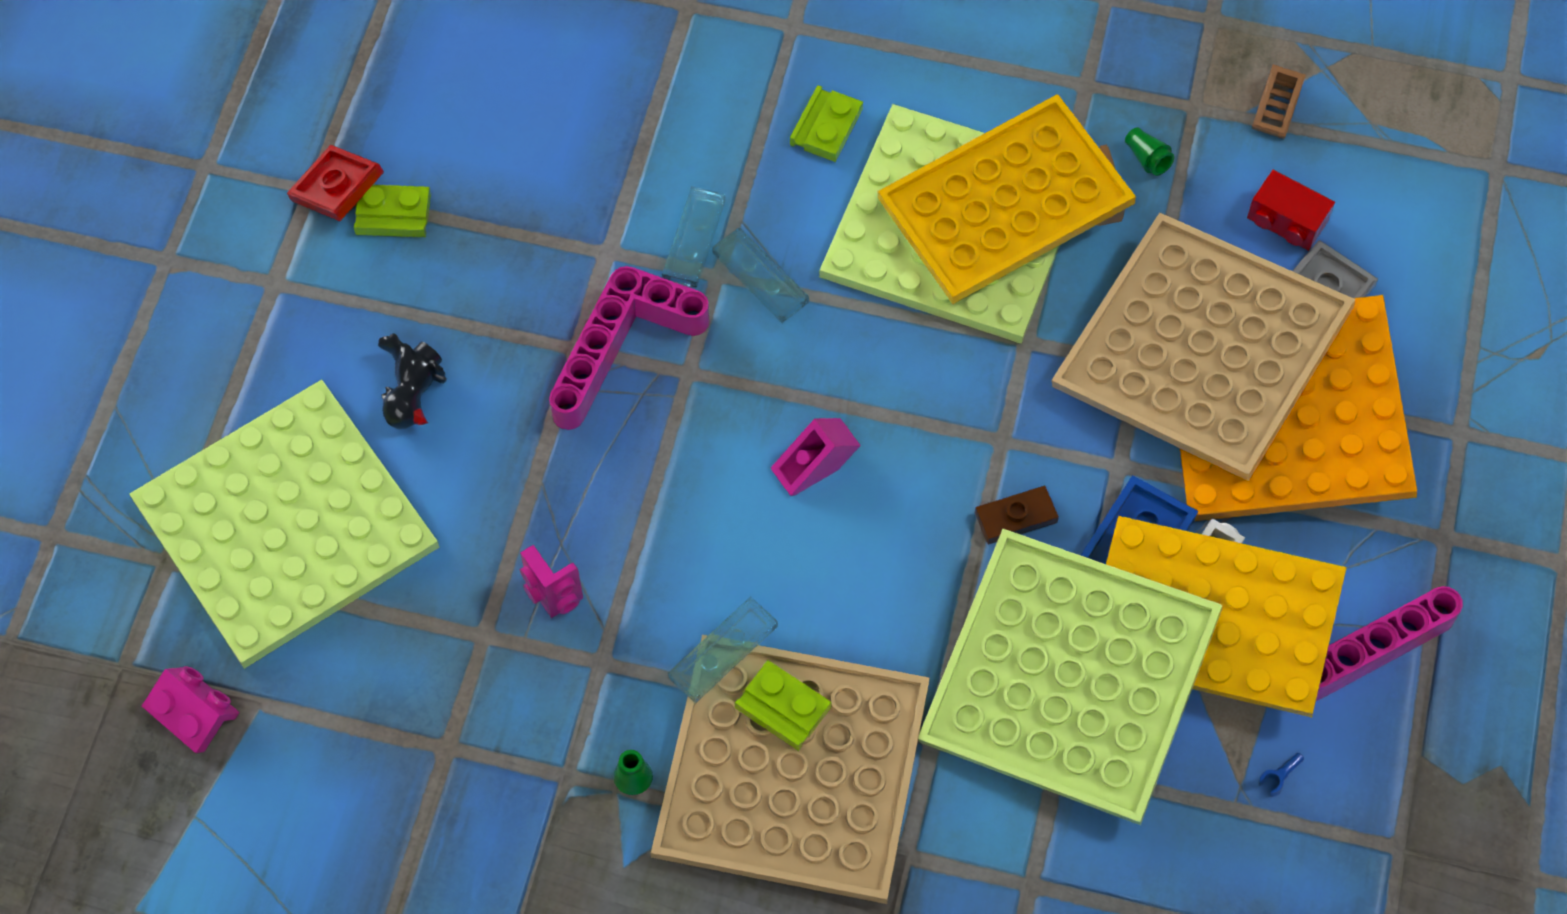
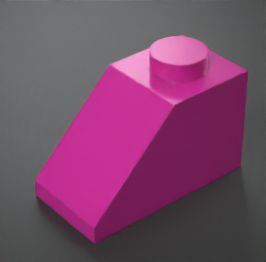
(815, 454)

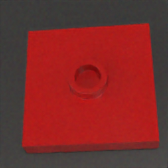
(335, 182)

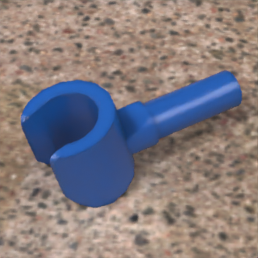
(1282, 773)

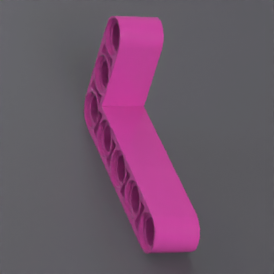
(612, 333)
(1392, 634)

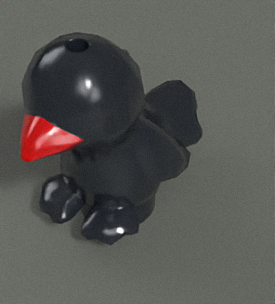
(414, 374)

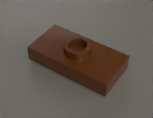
(1016, 513)

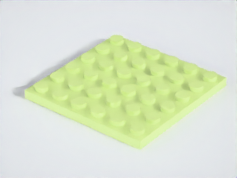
(878, 259)
(283, 522)
(1071, 675)

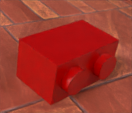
(1290, 210)

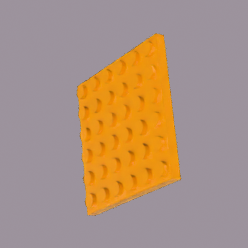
(1337, 444)

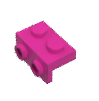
(555, 591)
(189, 707)

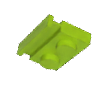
(826, 123)
(393, 211)
(783, 705)

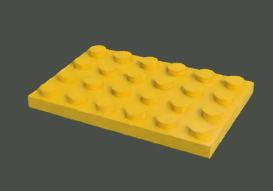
(1005, 198)
(1272, 616)

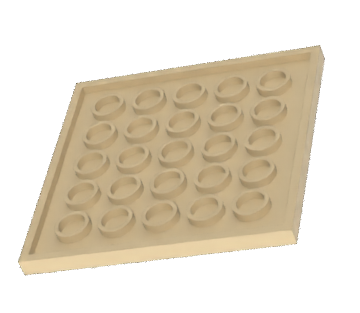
(1203, 345)
(790, 815)

